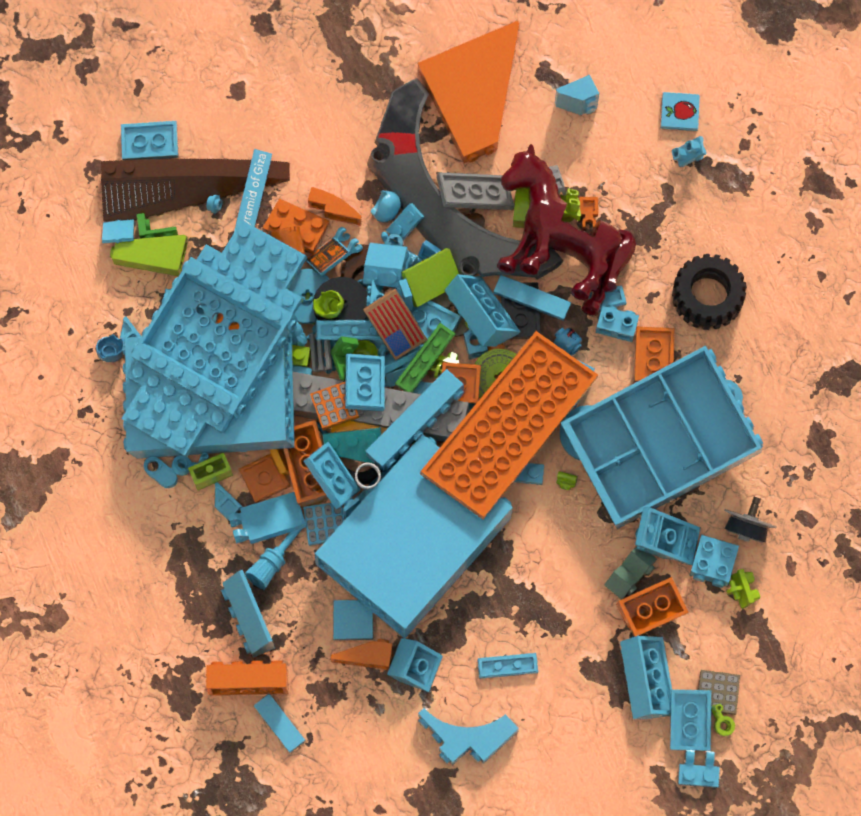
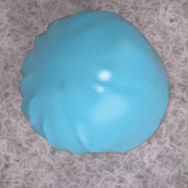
(386, 206)

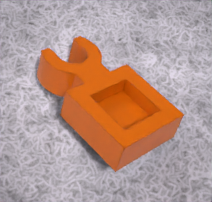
(588, 209)

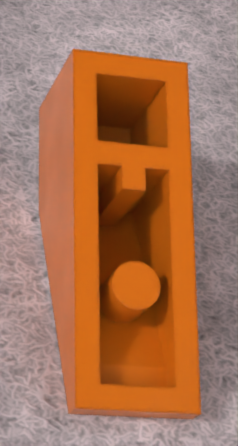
(371, 654)

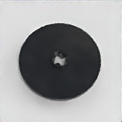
(353, 294)

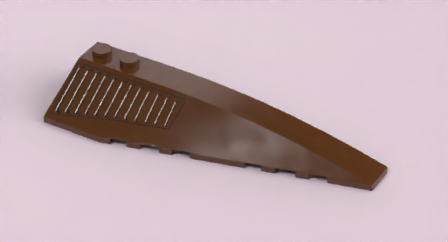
(172, 184)

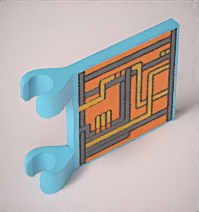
(333, 252)

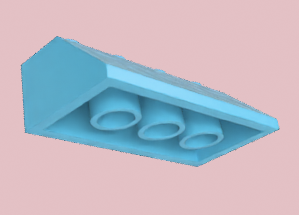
(481, 310)
(248, 615)
(647, 676)

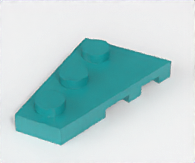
(353, 443)

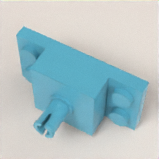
(666, 536)

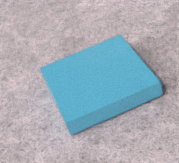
(352, 620)

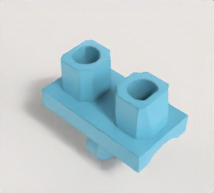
(689, 152)

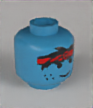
(568, 340)

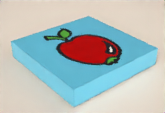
(680, 111)

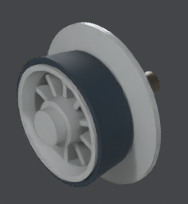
(748, 525)

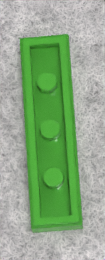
(425, 358)

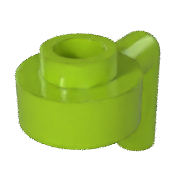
(730, 724)

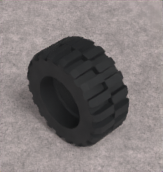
(715, 269)

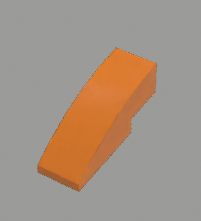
(333, 207)

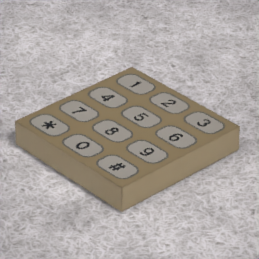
(723, 689)

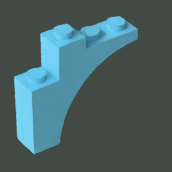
(457, 741)

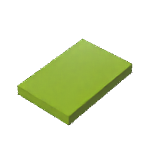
(430, 276)

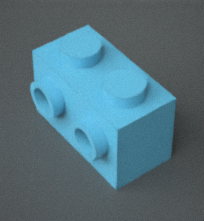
(617, 323)

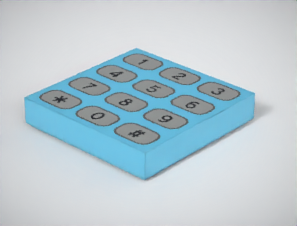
(322, 522)

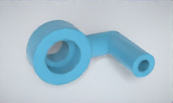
(185, 463)

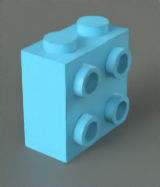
(714, 561)

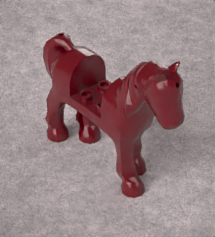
(602, 252)

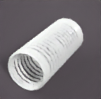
(373, 466)

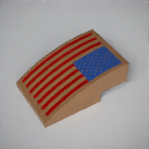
(395, 324)

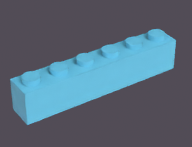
(415, 420)

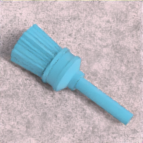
(269, 563)

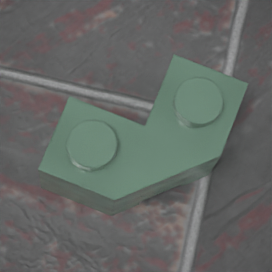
(628, 575)

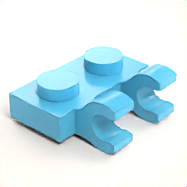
(697, 774)

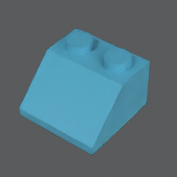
(578, 96)
(384, 264)
(415, 664)

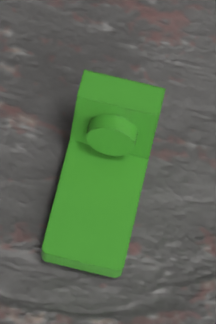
(146, 232)
(342, 347)

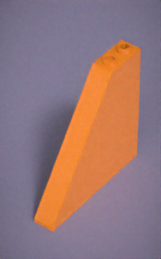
(472, 89)

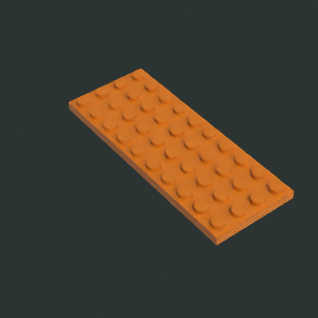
(509, 425)

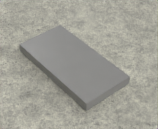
(473, 191)

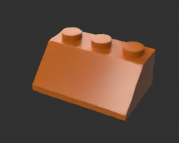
(652, 607)

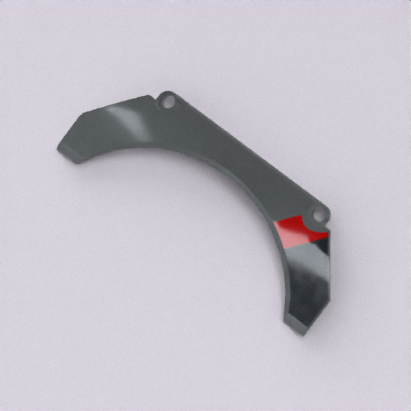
(405, 173)

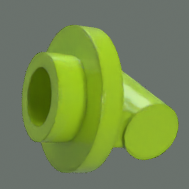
(566, 480)

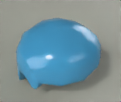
(110, 348)

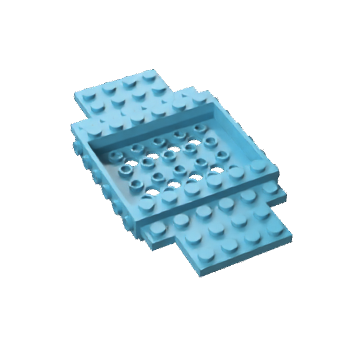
(247, 287)

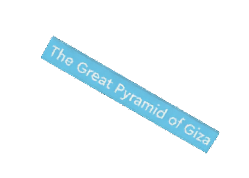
(254, 187)

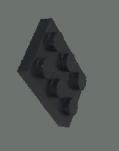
(524, 317)

